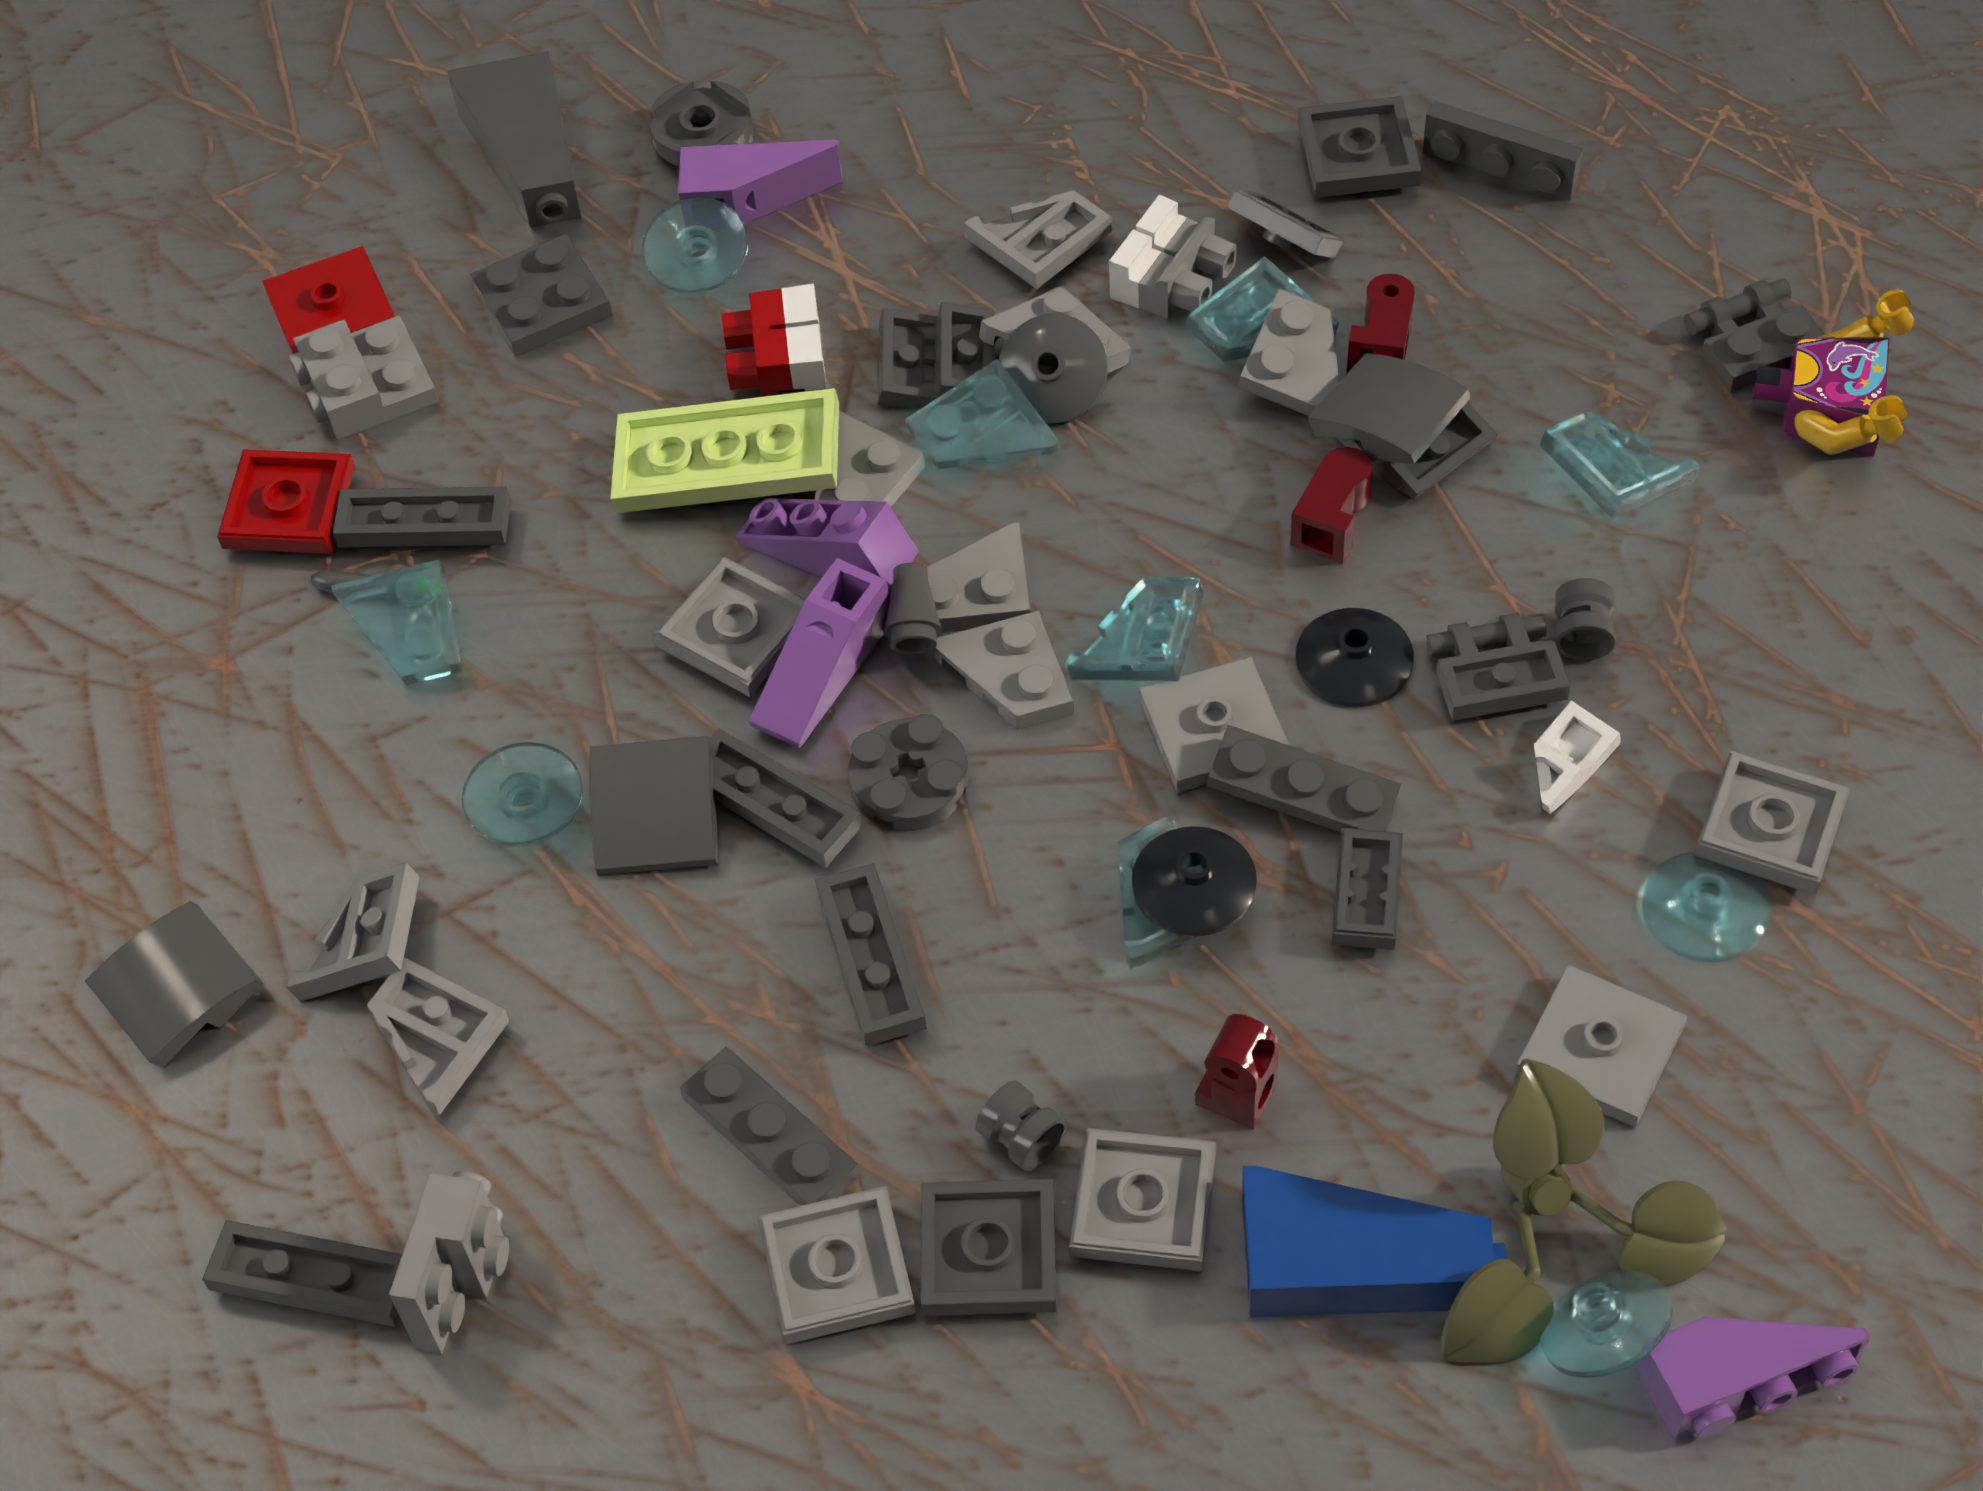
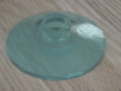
(692, 227)
(517, 776)
(1702, 926)
(1607, 1324)

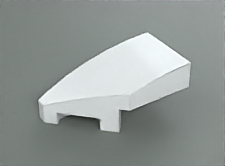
(1571, 753)

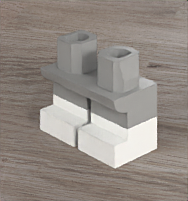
(1164, 261)

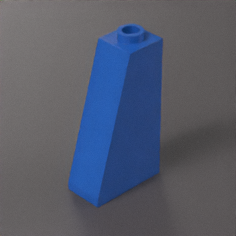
(1353, 1249)

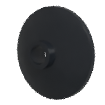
(1352, 674)
(1189, 901)

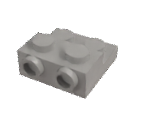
(362, 375)
(448, 1254)

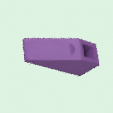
(759, 175)
(819, 531)
(823, 651)
(1729, 1366)

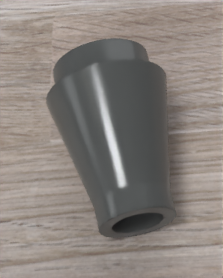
(911, 613)

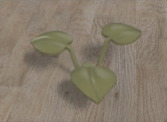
(1538, 1130)

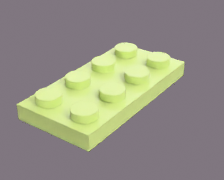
(726, 451)

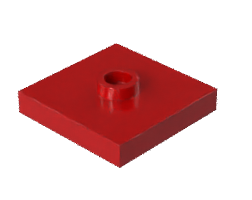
(328, 293)
(285, 501)

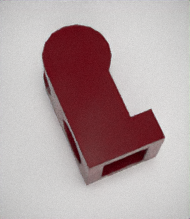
(1386, 320)
(1323, 514)
(1240, 1071)

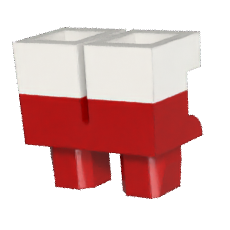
(785, 342)

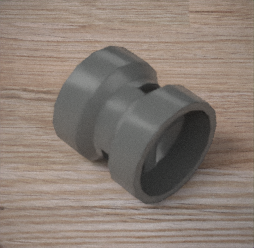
(1585, 620)
(1021, 1125)

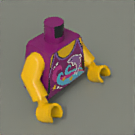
(1840, 383)

